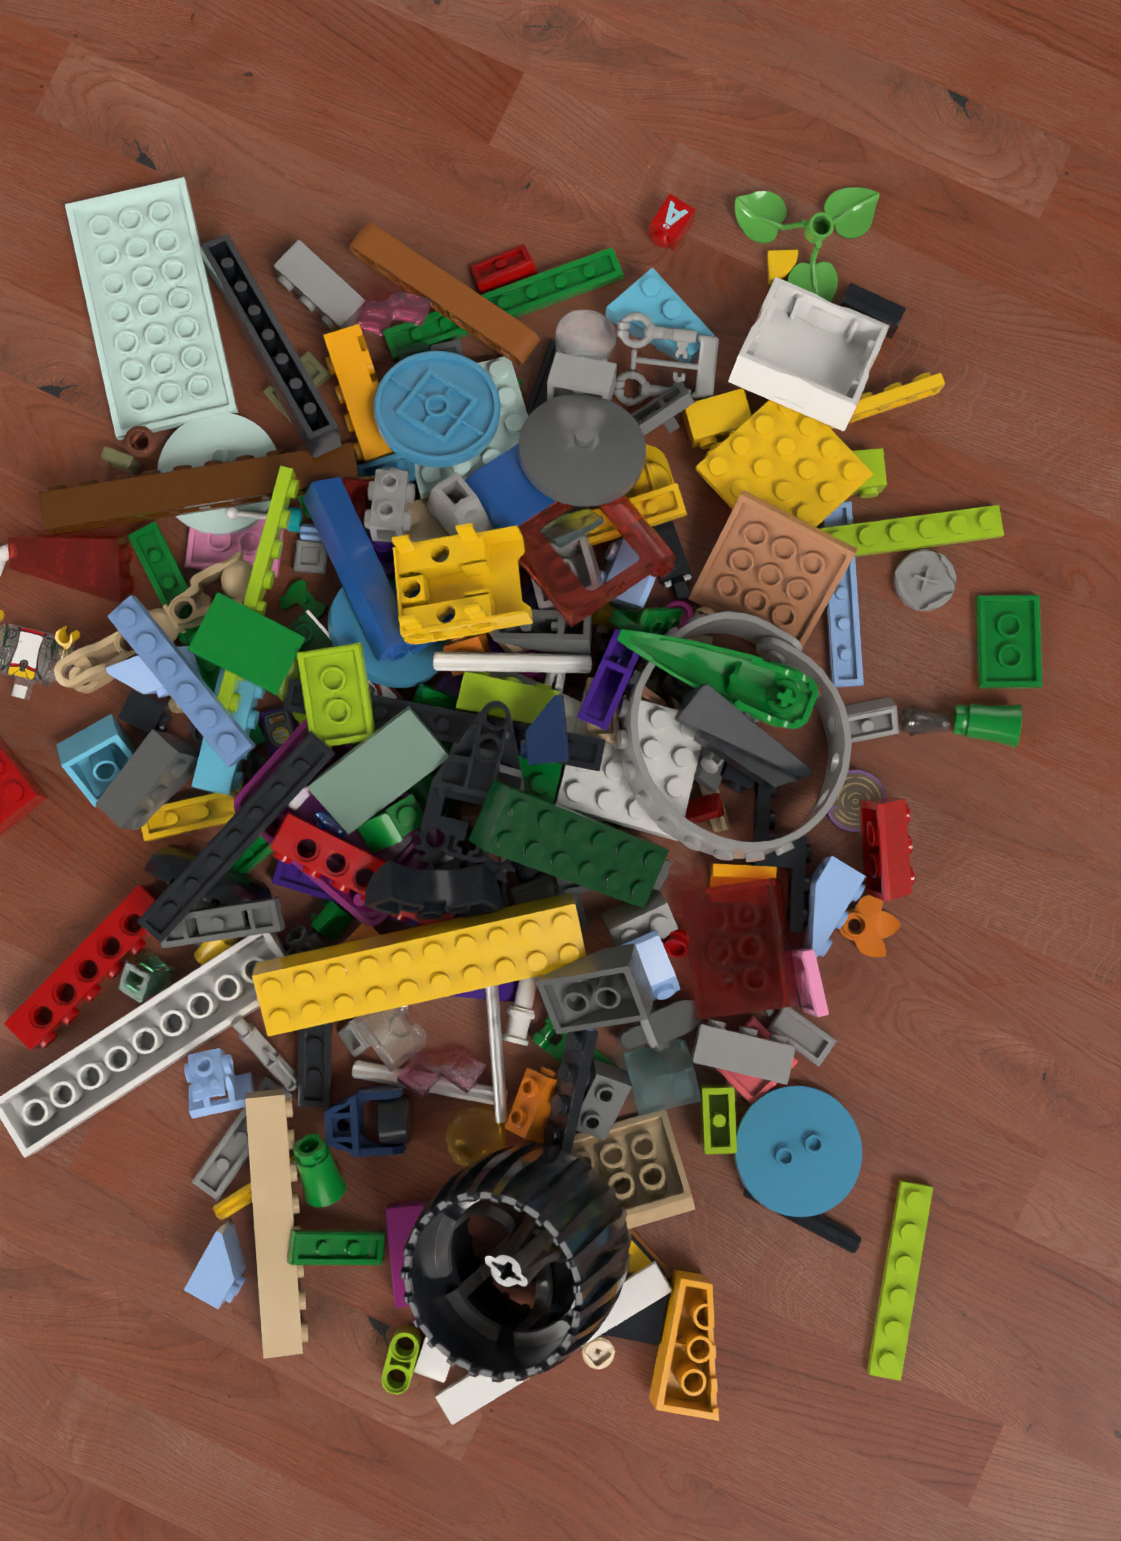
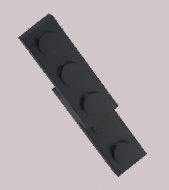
(793, 860)

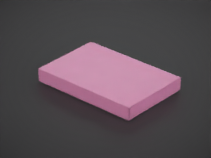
(209, 549)
(809, 982)

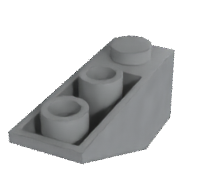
(457, 504)

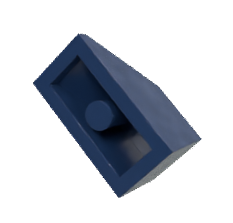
(547, 736)

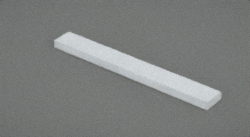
(473, 1393)

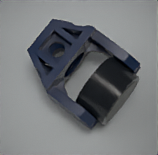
(393, 1122)

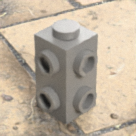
(390, 500)

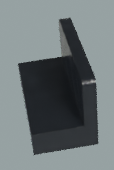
(874, 307)

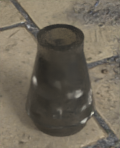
(923, 721)

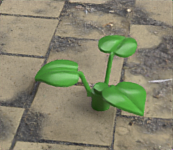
(846, 209)

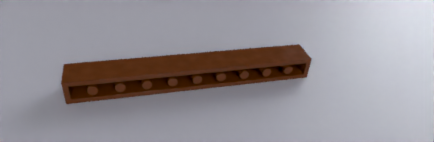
(186, 489)

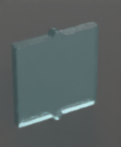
(571, 525)

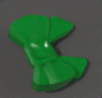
(299, 594)

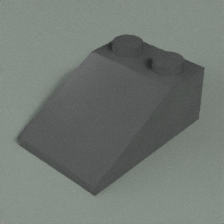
(597, 990)

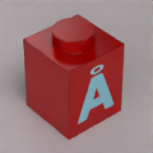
(671, 222)

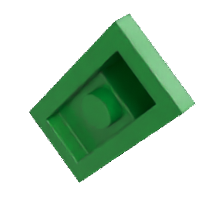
(392, 823)

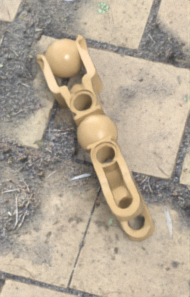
(93, 659)

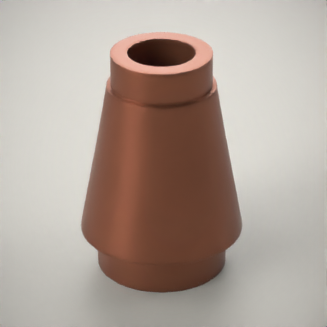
(134, 435)

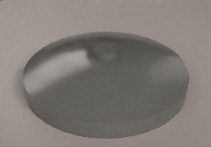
(582, 450)

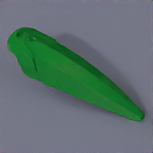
(750, 683)

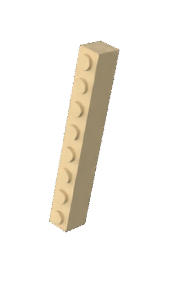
(273, 1222)

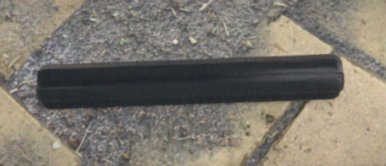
(824, 1228)

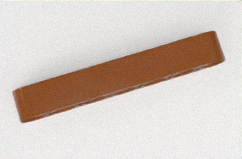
(446, 293)

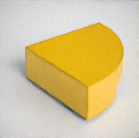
(780, 263)

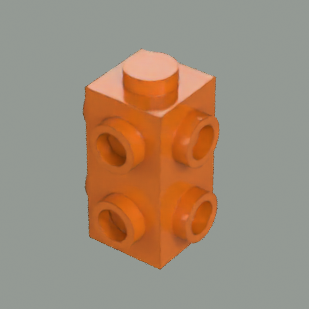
(533, 1104)

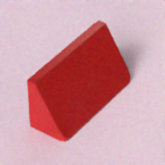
(503, 269)
(704, 808)

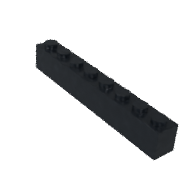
(271, 346)

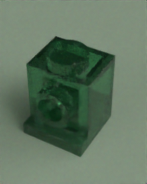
(145, 977)

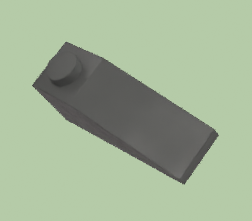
(549, 634)

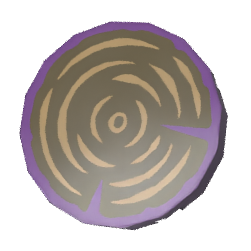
(846, 809)

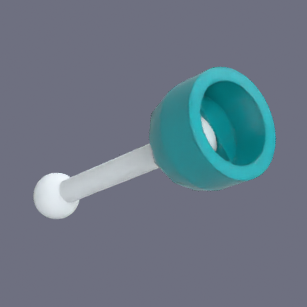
(294, 524)

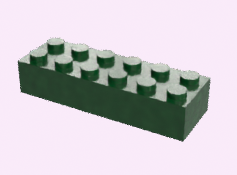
(568, 844)

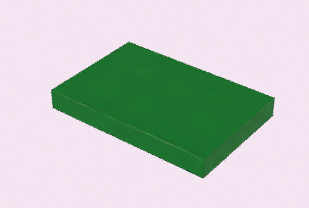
(1008, 641)
(246, 644)

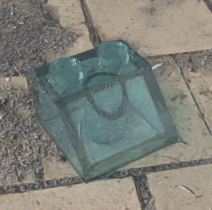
(662, 1078)

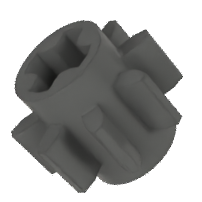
(302, 940)

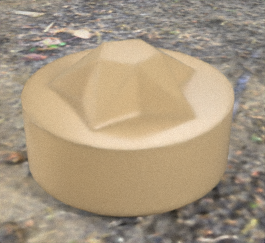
(598, 1352)

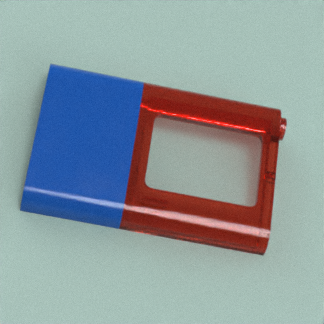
(514, 501)

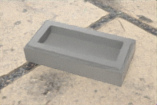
(803, 1034)

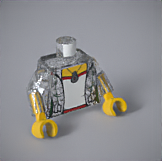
(32, 656)

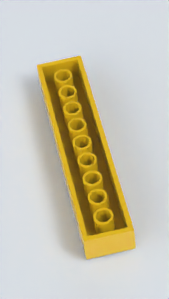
(418, 964)

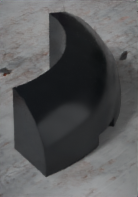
(230, 889)
(433, 891)

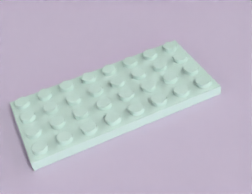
(151, 307)

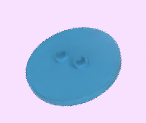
(437, 408)
(403, 673)
(798, 1151)

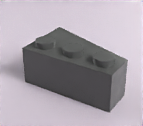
(149, 779)

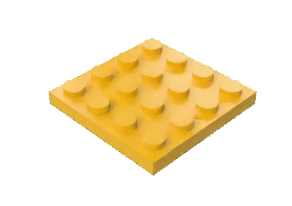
(786, 463)

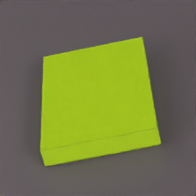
(337, 693)

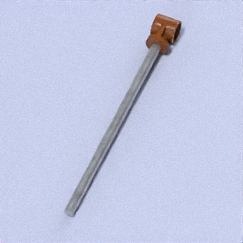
(470, 813)

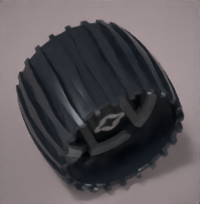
(456, 1295)

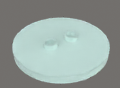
(216, 439)

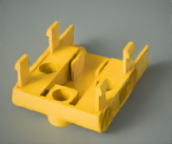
(474, 583)

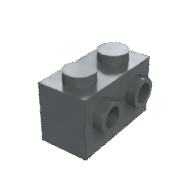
(603, 1099)

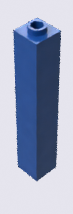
(357, 567)

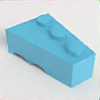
(663, 307)

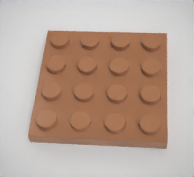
(772, 568)

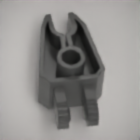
(663, 1026)

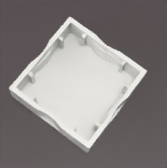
(809, 354)

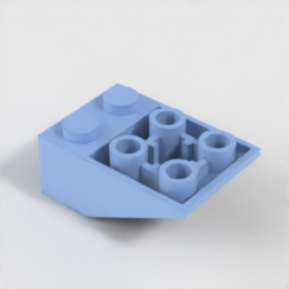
(830, 893)

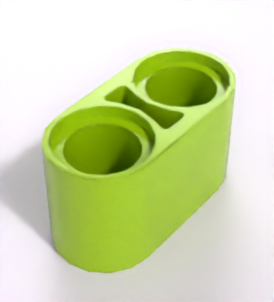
(401, 1359)

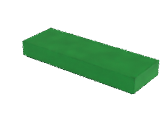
(336, 1247)

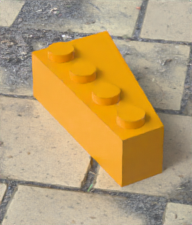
(357, 388)
(686, 1355)

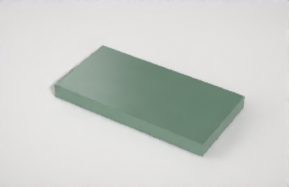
(378, 770)

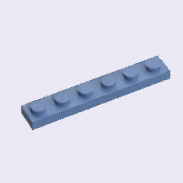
(181, 681)

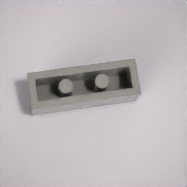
(318, 287)
(743, 1051)

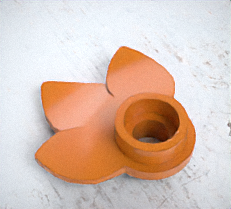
(872, 927)

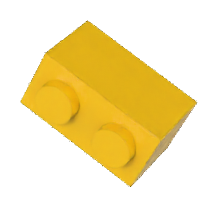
(715, 418)

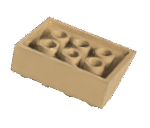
(642, 1166)

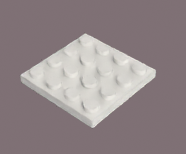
(669, 757)

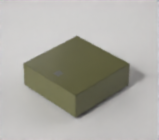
(120, 460)

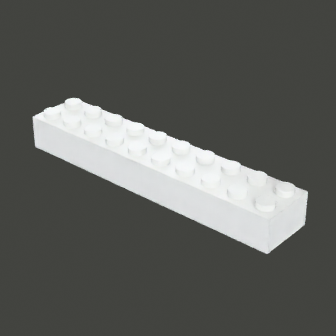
(136, 1046)

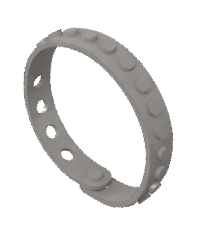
(776, 647)

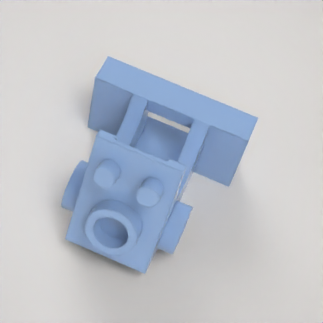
(211, 1076)

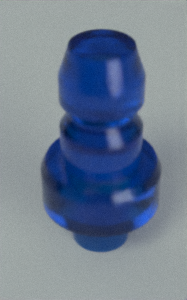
(326, 821)

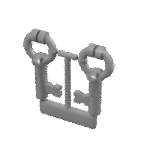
(705, 368)

